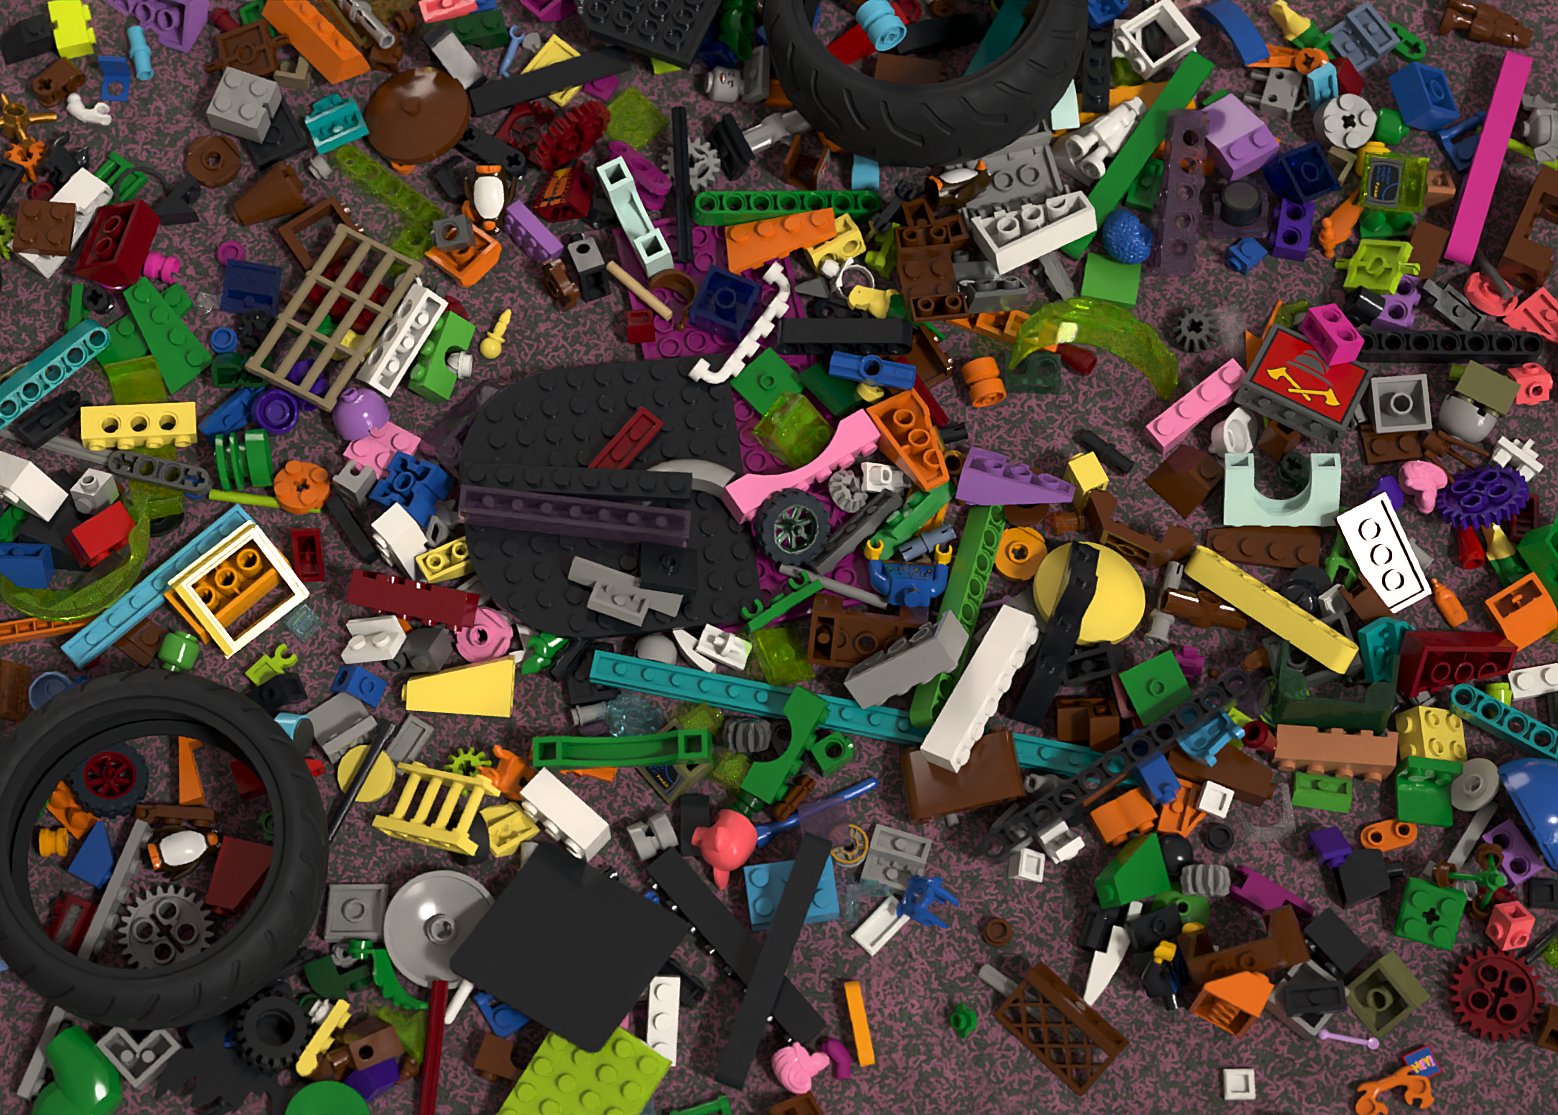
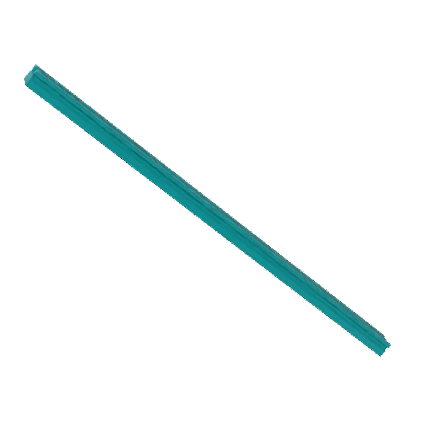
(845, 714)

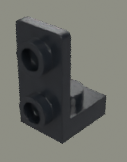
(279, 691)

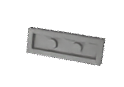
(1058, 278)

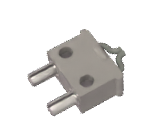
(1280, 92)

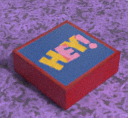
(1423, 1062)

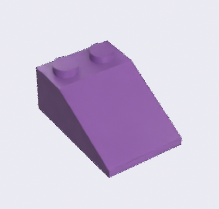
(1237, 139)

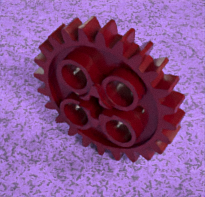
(572, 135)
(1471, 983)

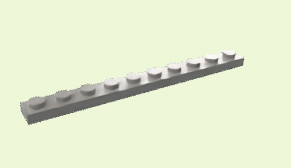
(91, 948)

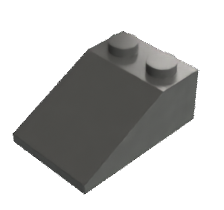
(1313, 670)

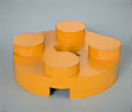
(1022, 569)

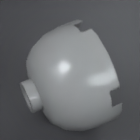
(1464, 420)

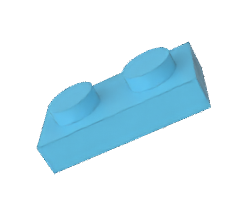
(1322, 85)

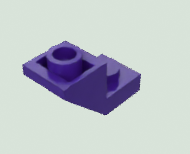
(1329, 846)

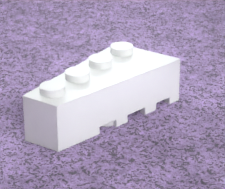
(29, 487)

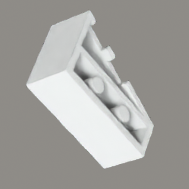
(400, 541)

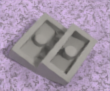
(895, 858)

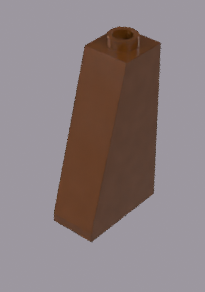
(1232, 770)

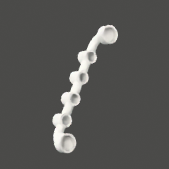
(749, 345)

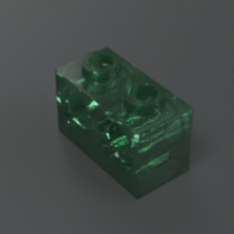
(1032, 380)

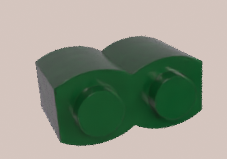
(229, 371)

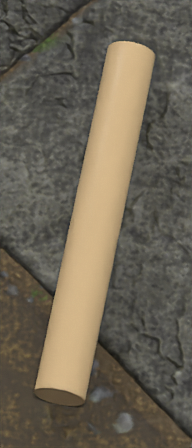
(639, 290)

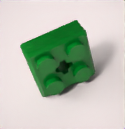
(1419, 898)

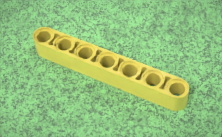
(1271, 609)

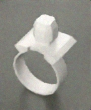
(832, 270)

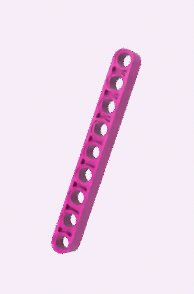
(1487, 158)

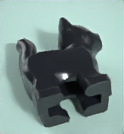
(61, 162)

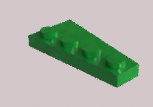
(167, 337)

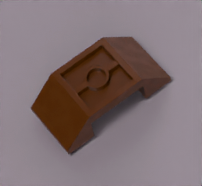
(927, 273)
(1135, 547)

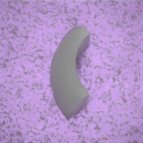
(706, 475)

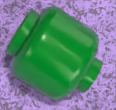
(1389, 127)

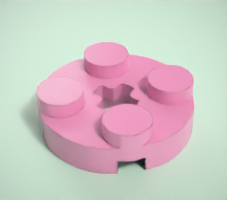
(498, 635)

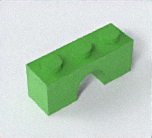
(430, 374)

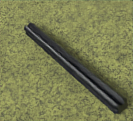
(682, 185)

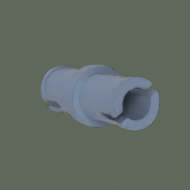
(927, 542)

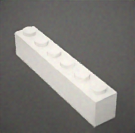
(980, 689)

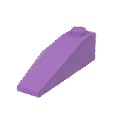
(174, 20)
(993, 481)

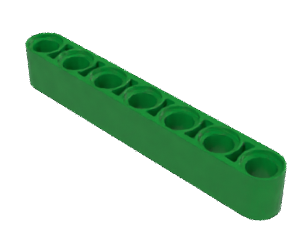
(774, 200)

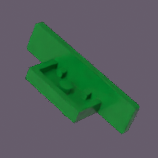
(910, 518)

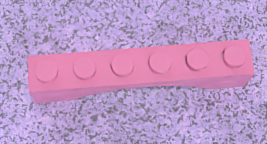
(852, 438)

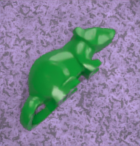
(544, 649)

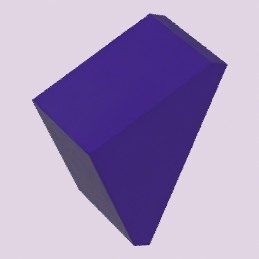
(375, 1079)

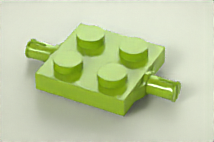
(1378, 266)

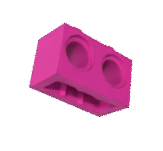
(1331, 334)

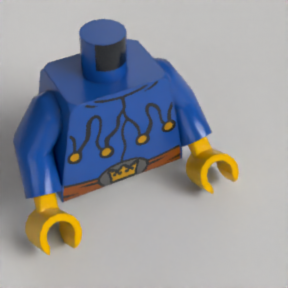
(907, 582)

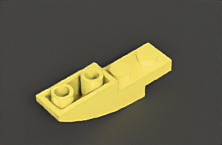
(445, 562)

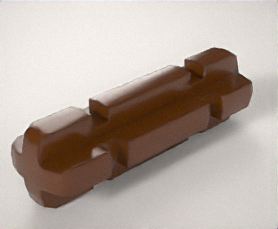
(793, 798)

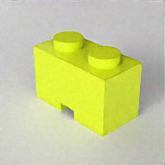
(72, 30)

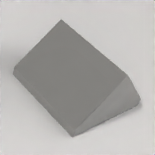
(1399, 404)

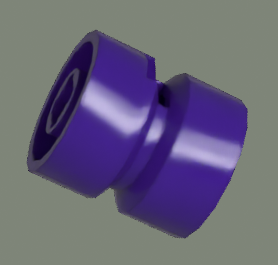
(319, 388)

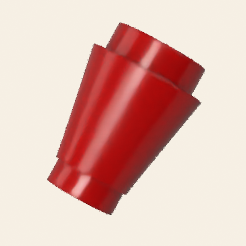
(1470, 550)

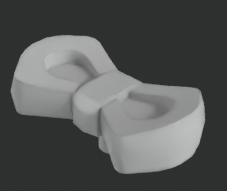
(532, 43)

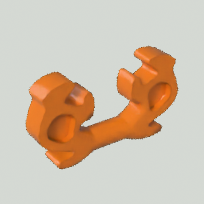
(1417, 1088)

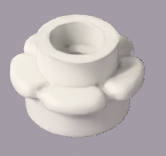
(320, 1011)

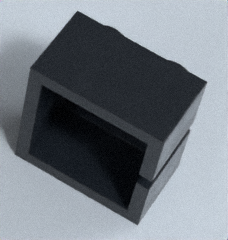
(1334, 945)

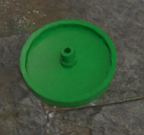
(328, 1098)

